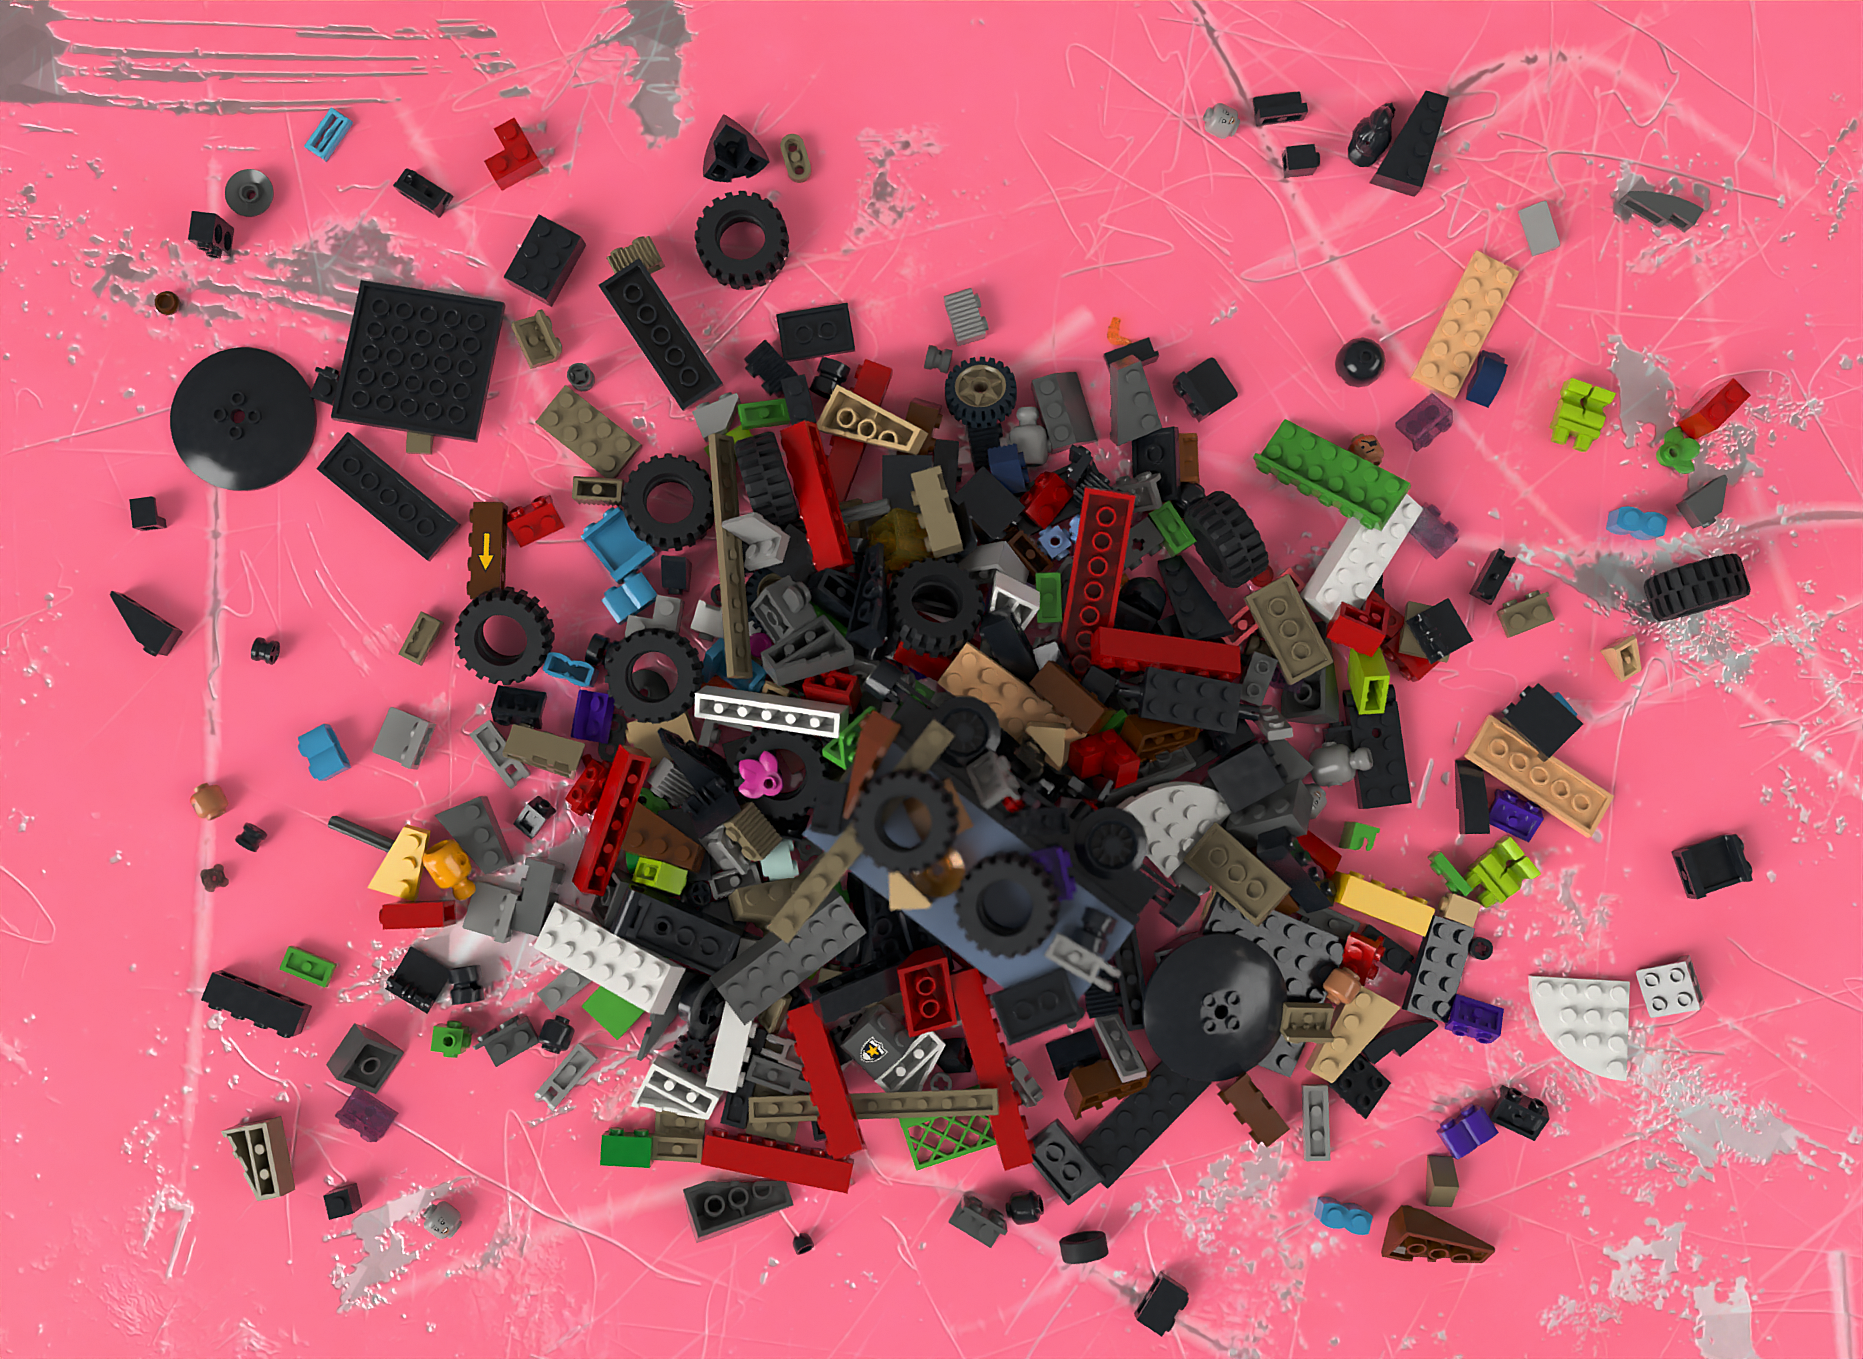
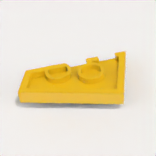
(403, 866)

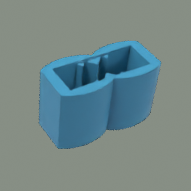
(1636, 523)
(629, 598)
(575, 671)
(323, 752)
(1346, 1215)

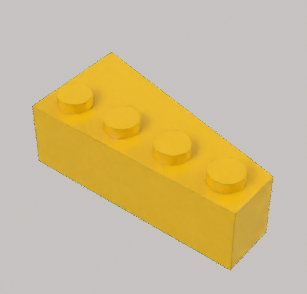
(1381, 903)

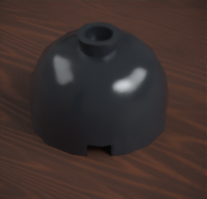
(1360, 362)
(1144, 594)

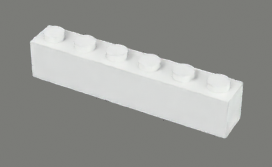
(771, 711)
(731, 1044)

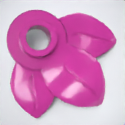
(756, 776)

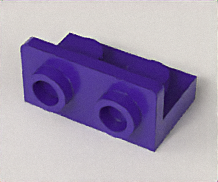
(592, 716)
(1515, 815)
(1056, 863)
(1475, 1019)

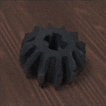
(690, 1058)

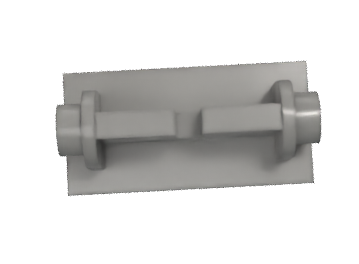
(1028, 1090)

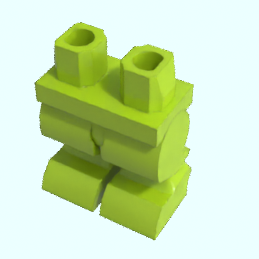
(1576, 420)
(1495, 877)

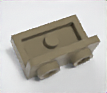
(537, 339)
(1307, 1022)

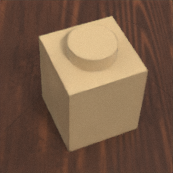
(1458, 909)

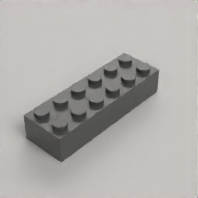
(775, 968)

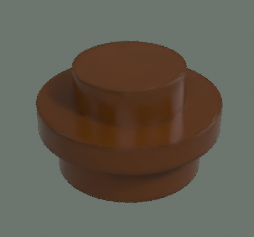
(167, 303)

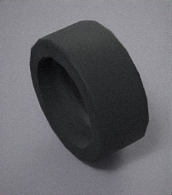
(1083, 1247)

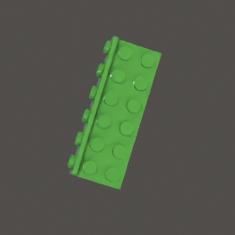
(1332, 475)

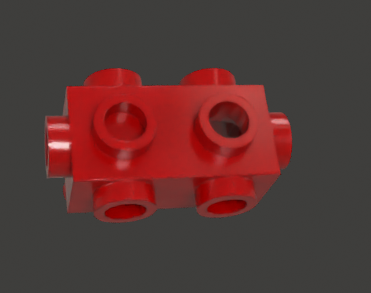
(589, 786)

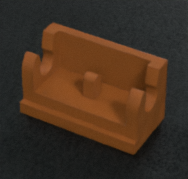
(1189, 458)

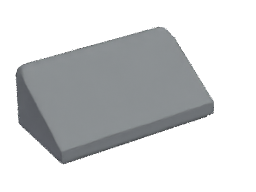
(1539, 228)

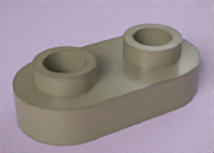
(795, 159)

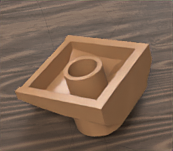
(921, 817)

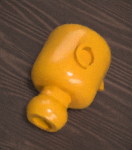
(450, 868)

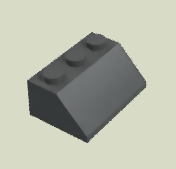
(1063, 410)

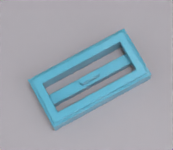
(336, 139)

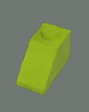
(660, 875)

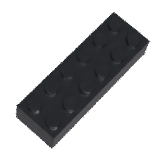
(661, 334)

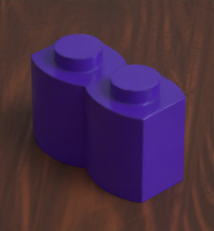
(1466, 1131)

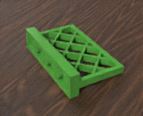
(910, 1122)

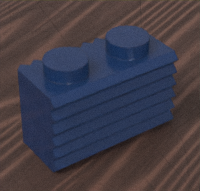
(1007, 468)

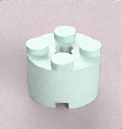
(778, 862)

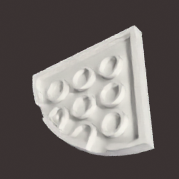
(1175, 819)
(1585, 1021)

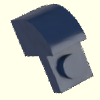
(1487, 378)

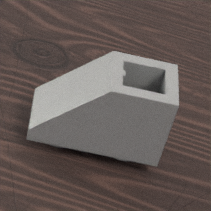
(717, 416)

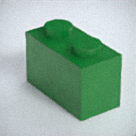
(626, 1148)

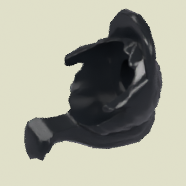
(1375, 130)

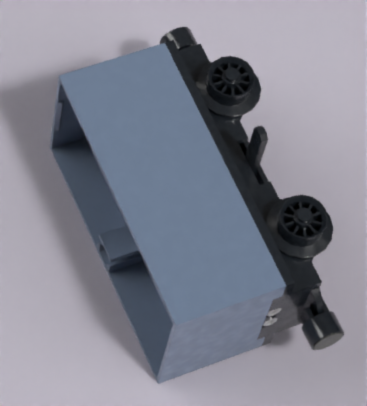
(1102, 844)

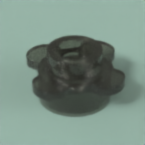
(207, 878)

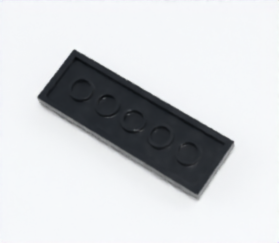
(388, 496)
(1140, 1121)

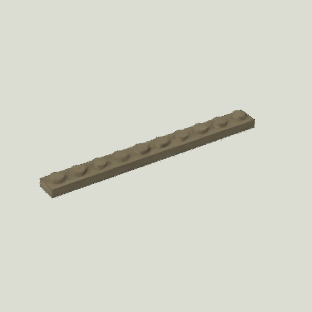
(730, 558)
(845, 849)
(881, 1105)

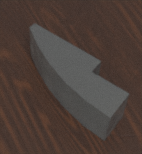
(1662, 208)

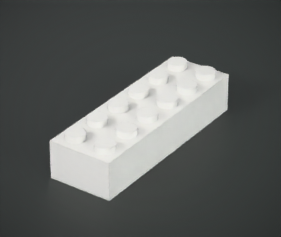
(1357, 561)
(609, 960)

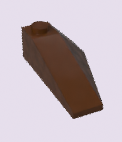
(872, 747)
(1421, 1234)

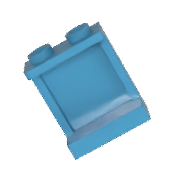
(617, 545)
(715, 663)

